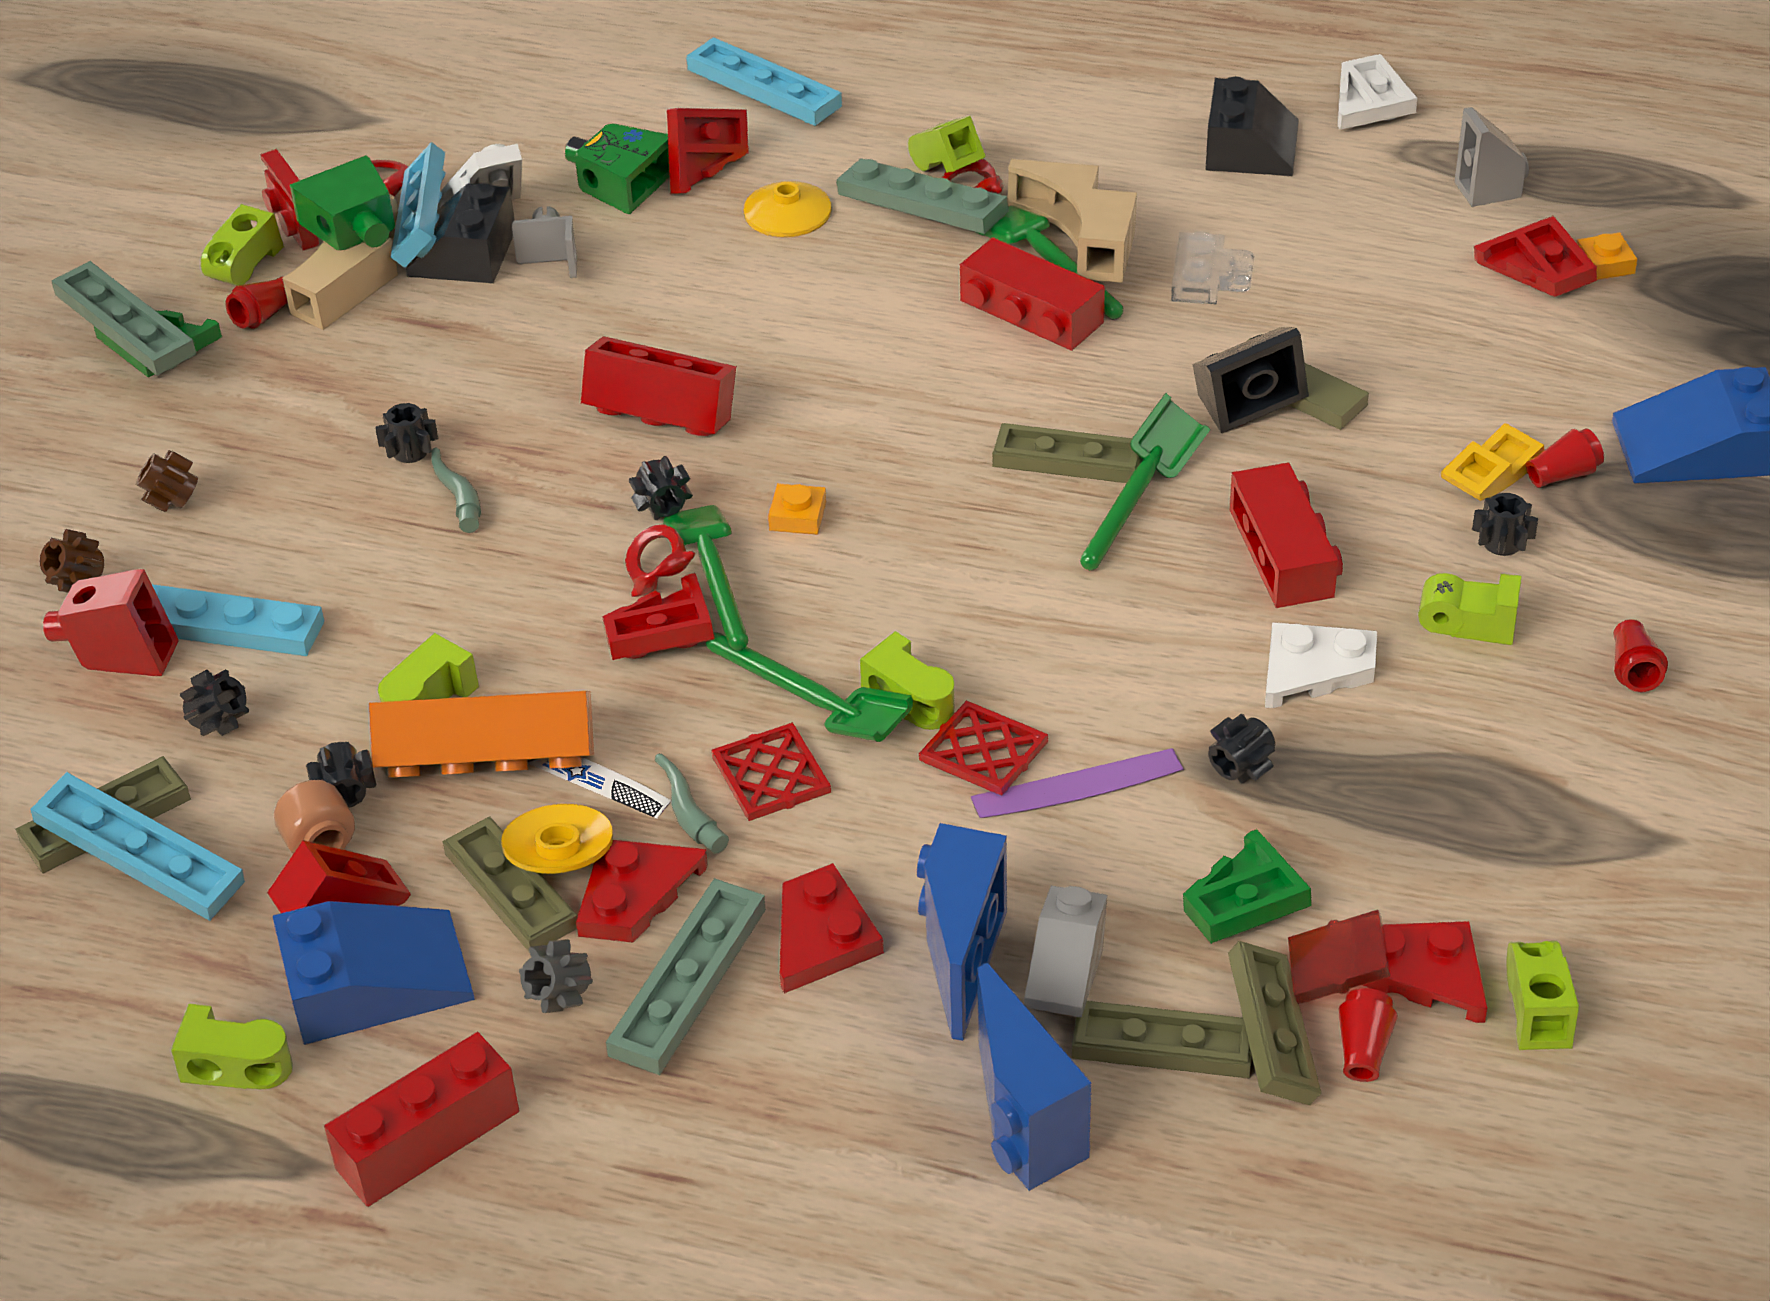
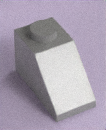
(1488, 162)
(1066, 950)

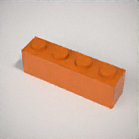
(481, 730)

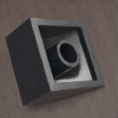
(1249, 130)
(470, 236)
(1252, 378)

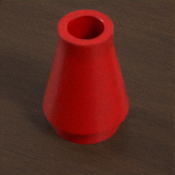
(255, 302)
(1569, 457)
(1638, 659)
(1365, 1028)

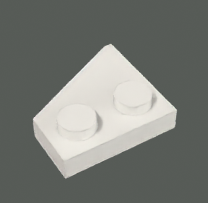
(1372, 93)
(493, 165)
(1318, 660)

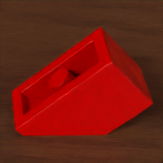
(333, 874)

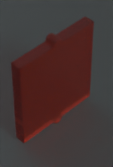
(1338, 957)

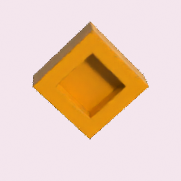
(1609, 254)
(797, 509)

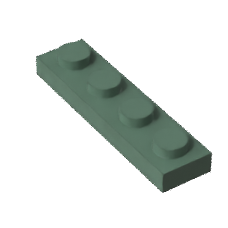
(922, 195)
(124, 318)
(686, 977)

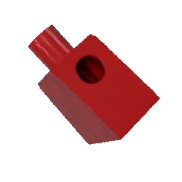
(115, 624)

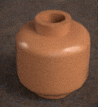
(314, 814)

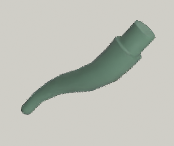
(466, 497)
(688, 814)

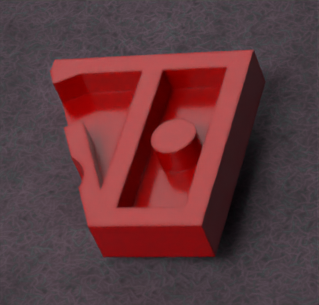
(703, 143)
(1540, 257)
(659, 623)
(633, 886)
(822, 929)
(1434, 964)

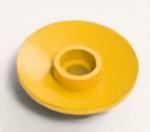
(787, 209)
(557, 838)

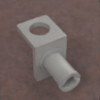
(545, 239)

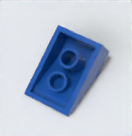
(1700, 429)
(963, 912)
(368, 965)
(1032, 1088)

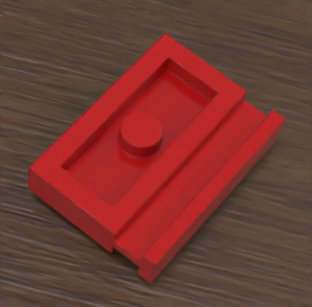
(279, 198)

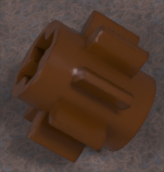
(167, 480)
(71, 560)

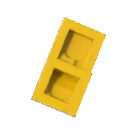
(1493, 465)

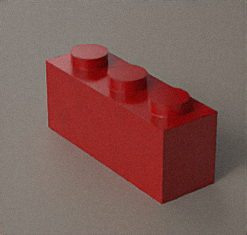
(1032, 293)
(658, 386)
(1284, 535)
(422, 1118)

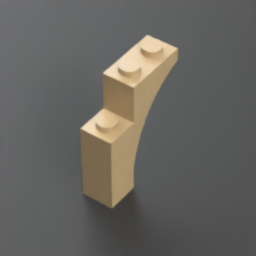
(1094, 219)
(339, 280)

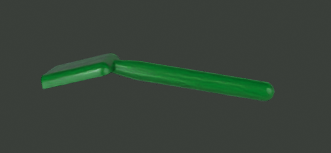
(1023, 224)
(1165, 445)
(700, 527)
(863, 715)

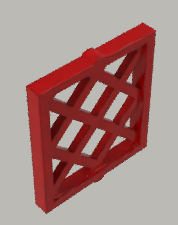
(756, 744)
(970, 772)

